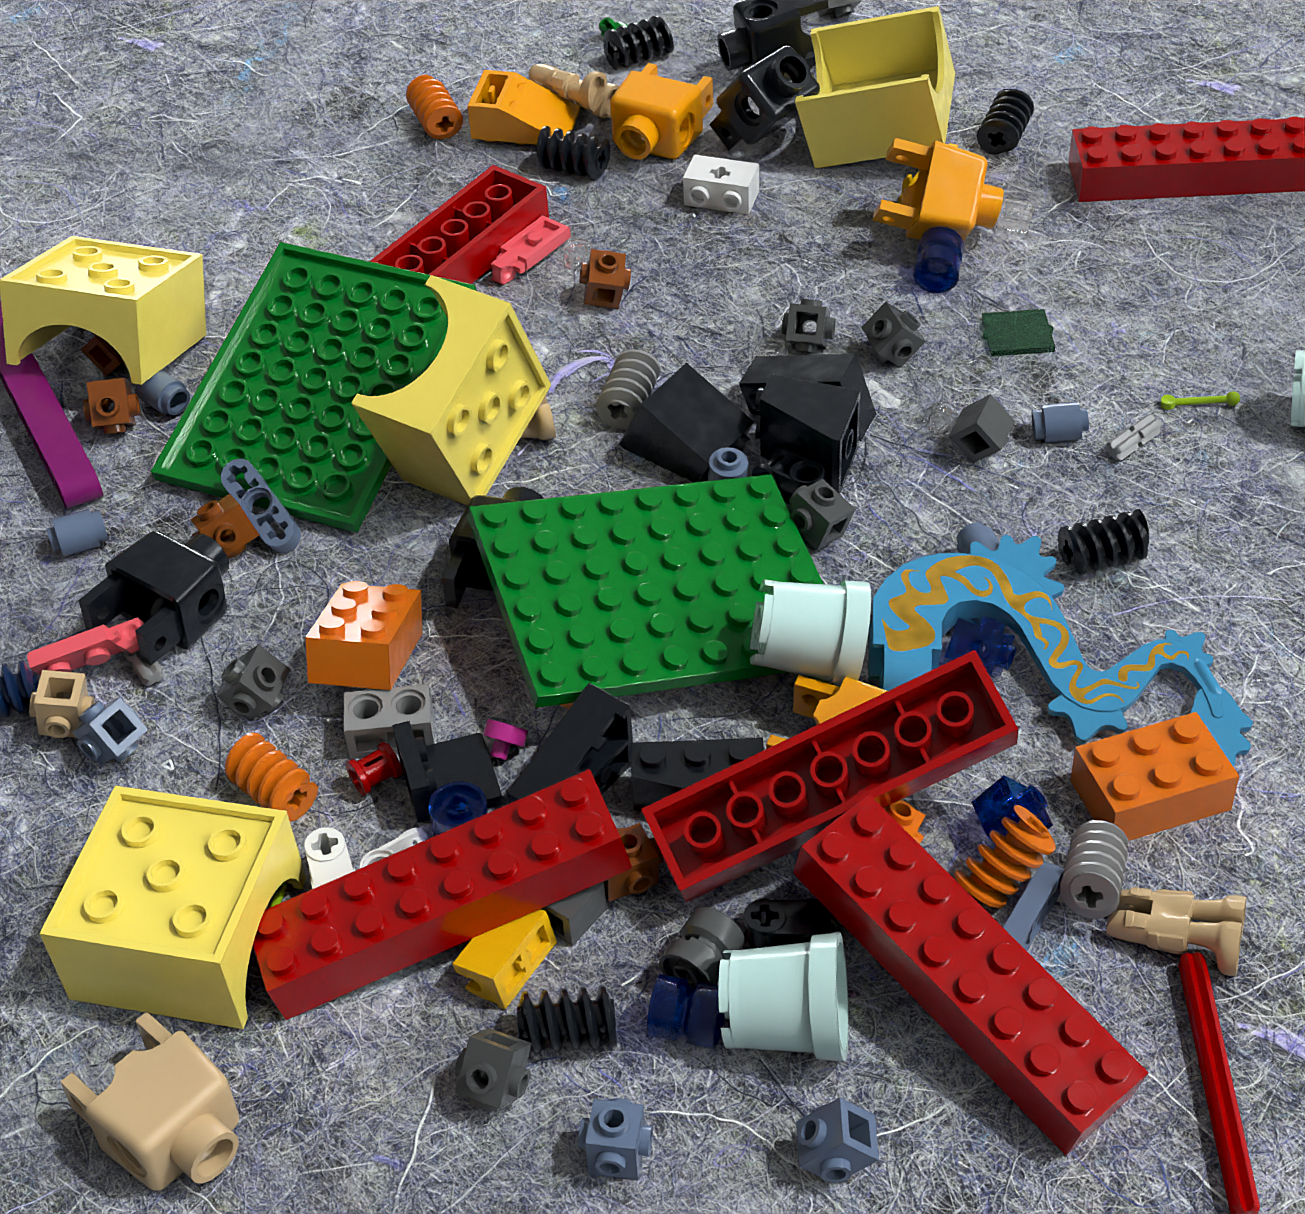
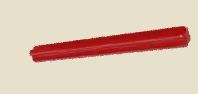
(1218, 1085)

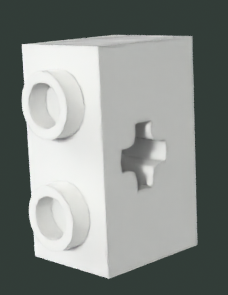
(721, 184)

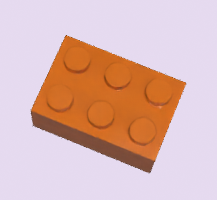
(364, 636)
(1155, 776)

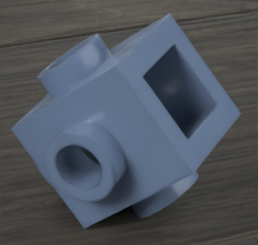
(109, 731)
(615, 1138)
(837, 1141)

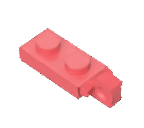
(528, 248)
(86, 648)

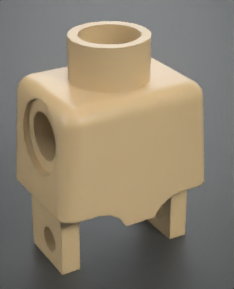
(162, 1110)

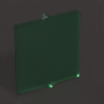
(1018, 332)

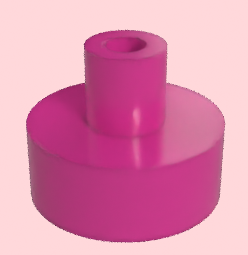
(504, 736)

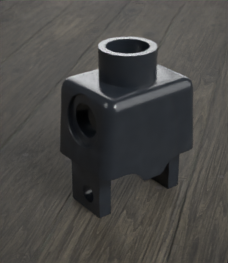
(764, 28)
(773, 88)
(466, 563)
(165, 585)

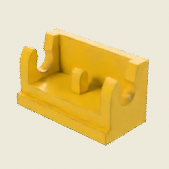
(506, 957)

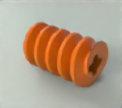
(434, 107)
(270, 776)
(1008, 860)

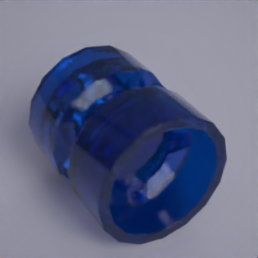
(938, 260)
(455, 805)
(685, 1011)

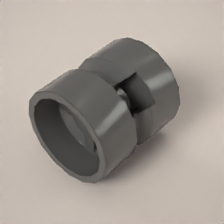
(701, 947)

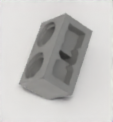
(373, 712)

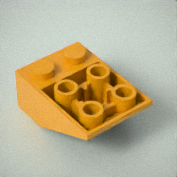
(516, 109)

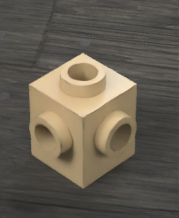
(59, 703)

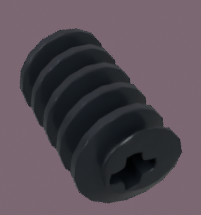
(637, 39)
(1005, 121)
(572, 156)
(1104, 540)
(567, 1019)

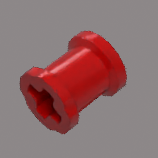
(374, 768)

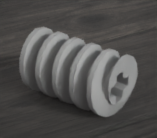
(627, 387)
(1094, 869)

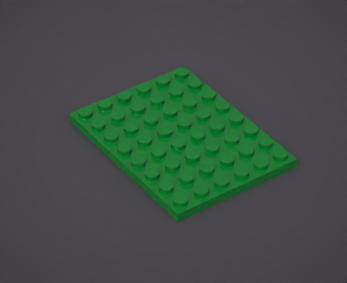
(288, 378)
(638, 583)

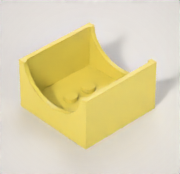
(877, 85)
(128, 294)
(470, 404)
(170, 904)

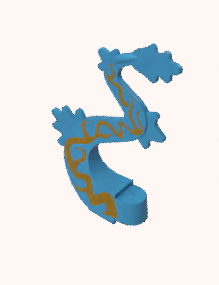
(1010, 586)

